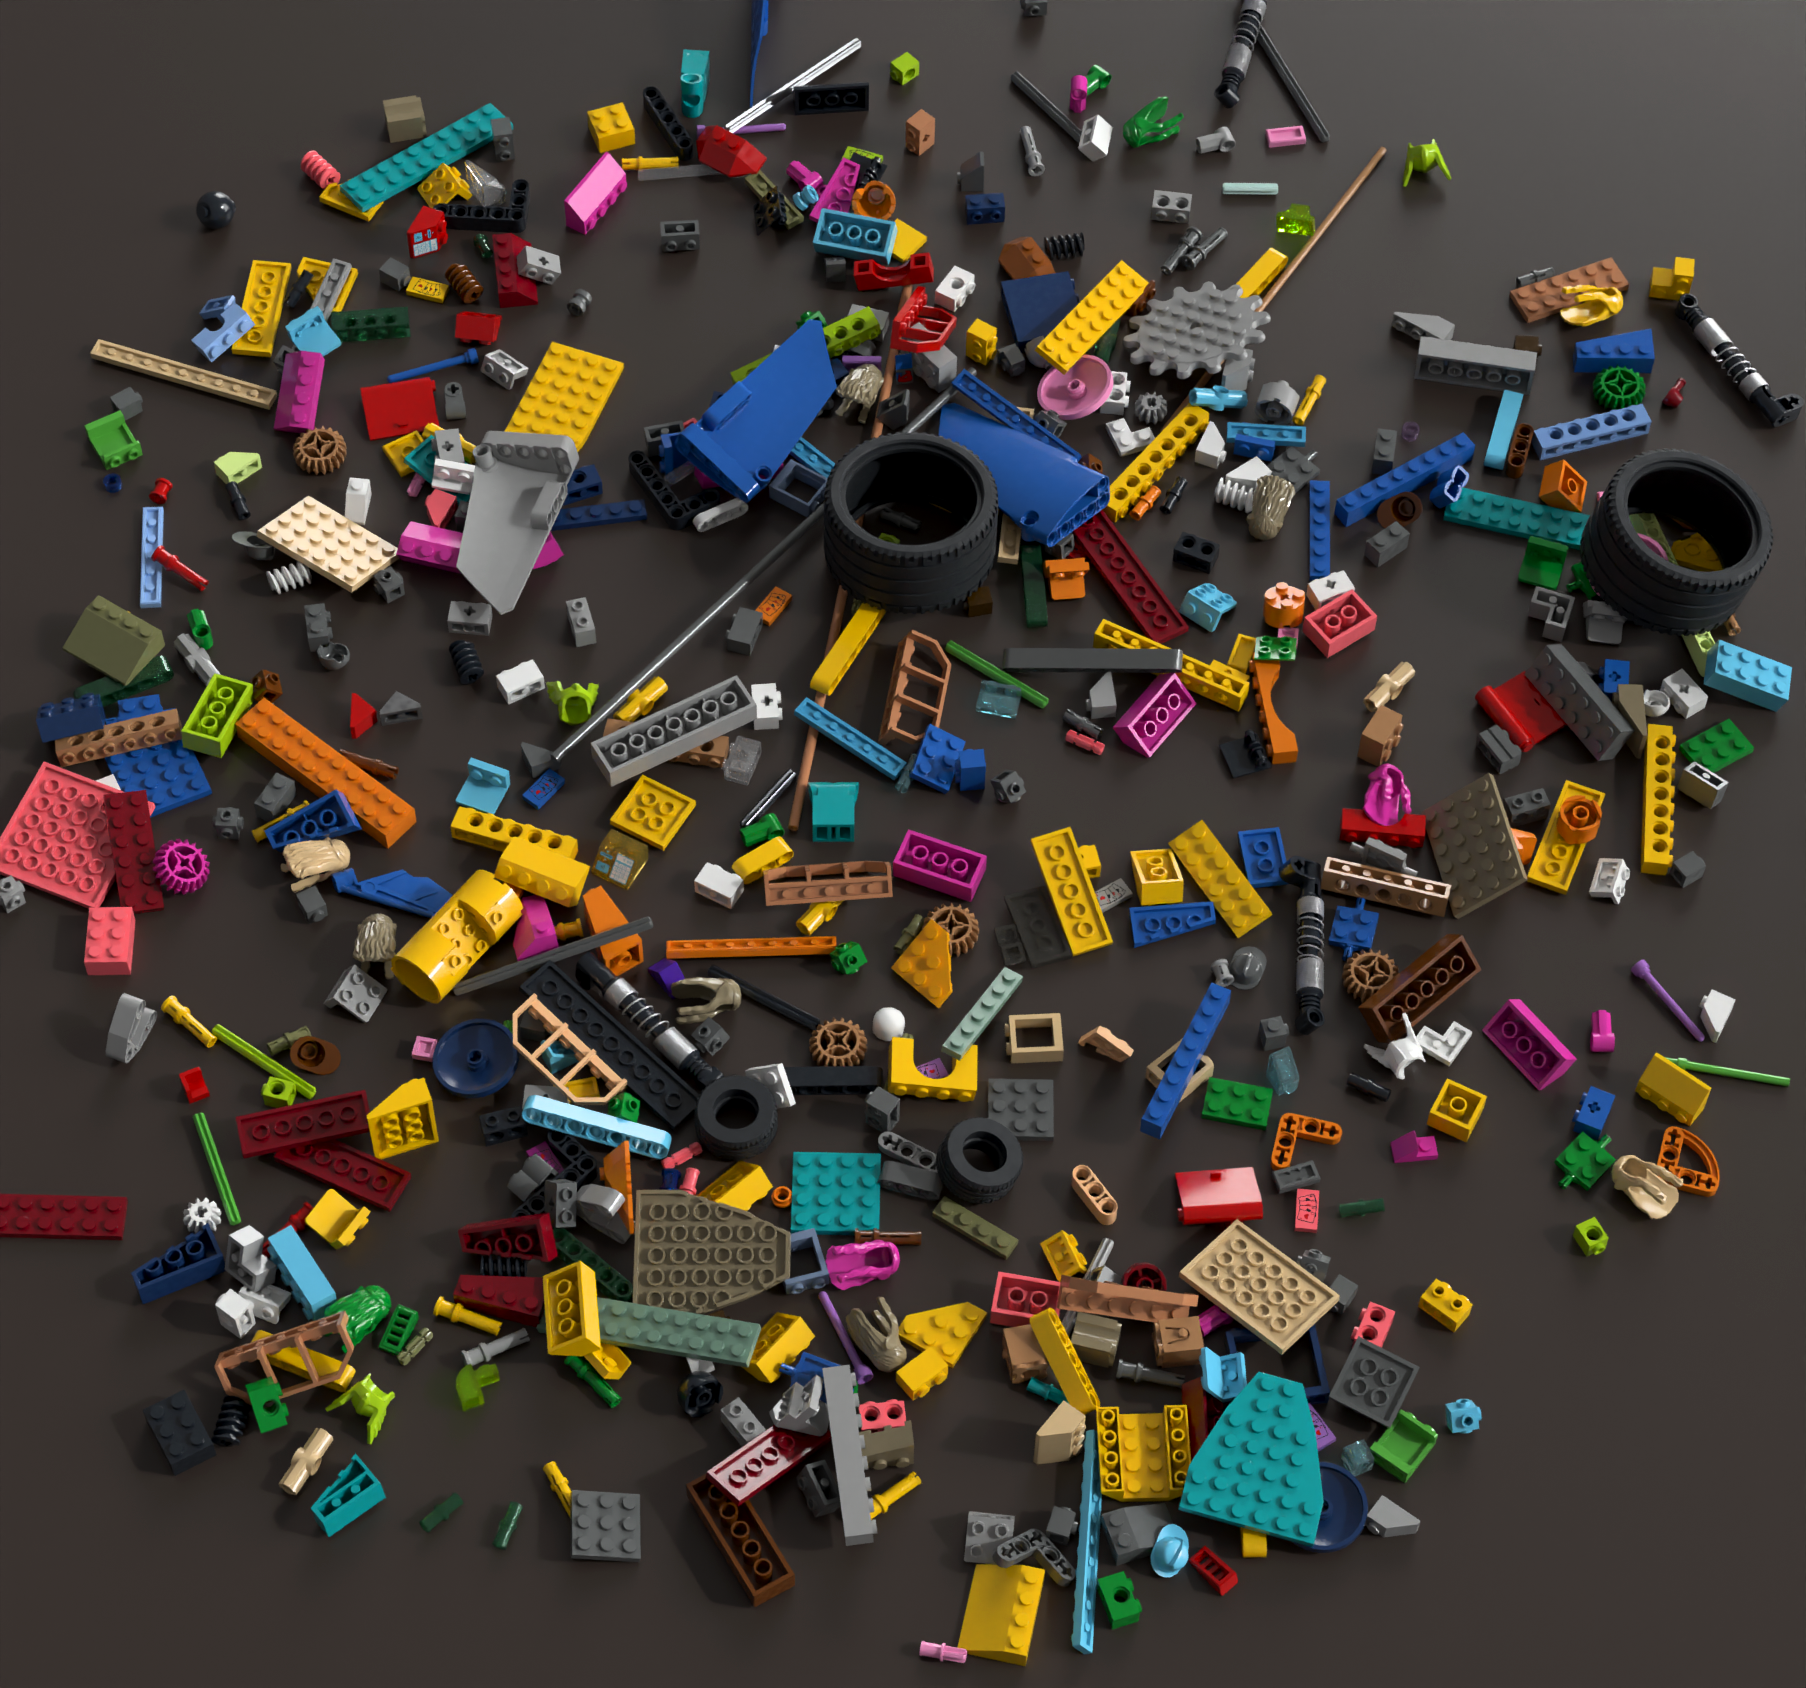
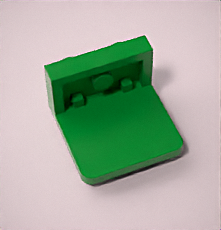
(1543, 563)

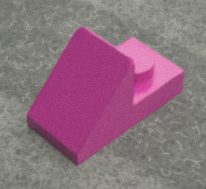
(1410, 1149)

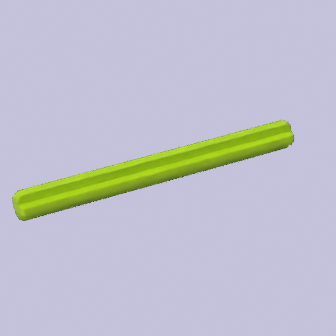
(262, 1060)

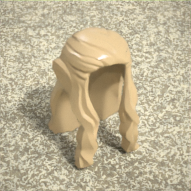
(313, 858)
(1644, 1187)

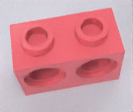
(1375, 1330)
(881, 1412)

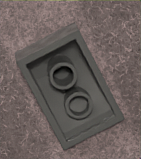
(1134, 1530)

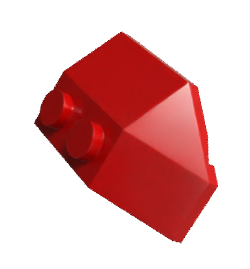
(728, 152)

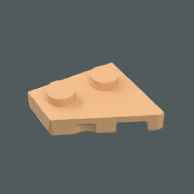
(1107, 1044)

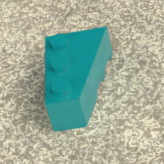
(348, 1497)

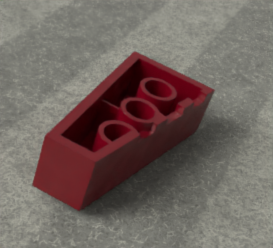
(516, 1237)
(503, 1297)

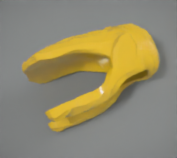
(1600, 305)

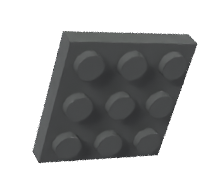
(1023, 1107)
(1374, 1382)
(605, 1526)

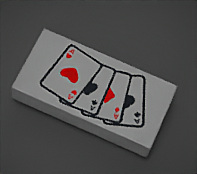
(1113, 894)

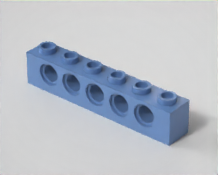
(1591, 431)

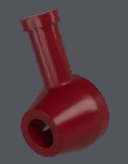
(1674, 397)

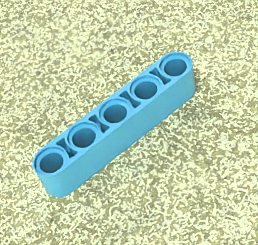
(1503, 429)

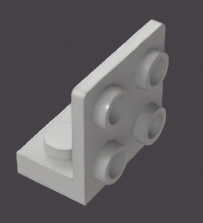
(356, 993)
(985, 1534)

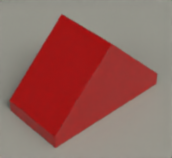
(362, 716)

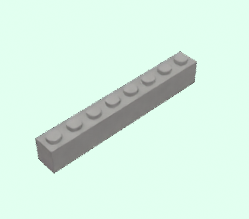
(848, 1455)

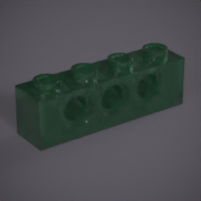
(371, 324)

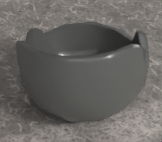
(333, 656)

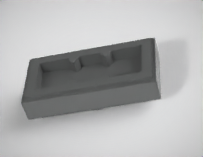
(1295, 1177)

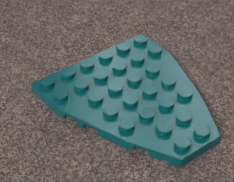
(1260, 1464)

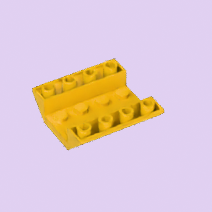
(1143, 1453)

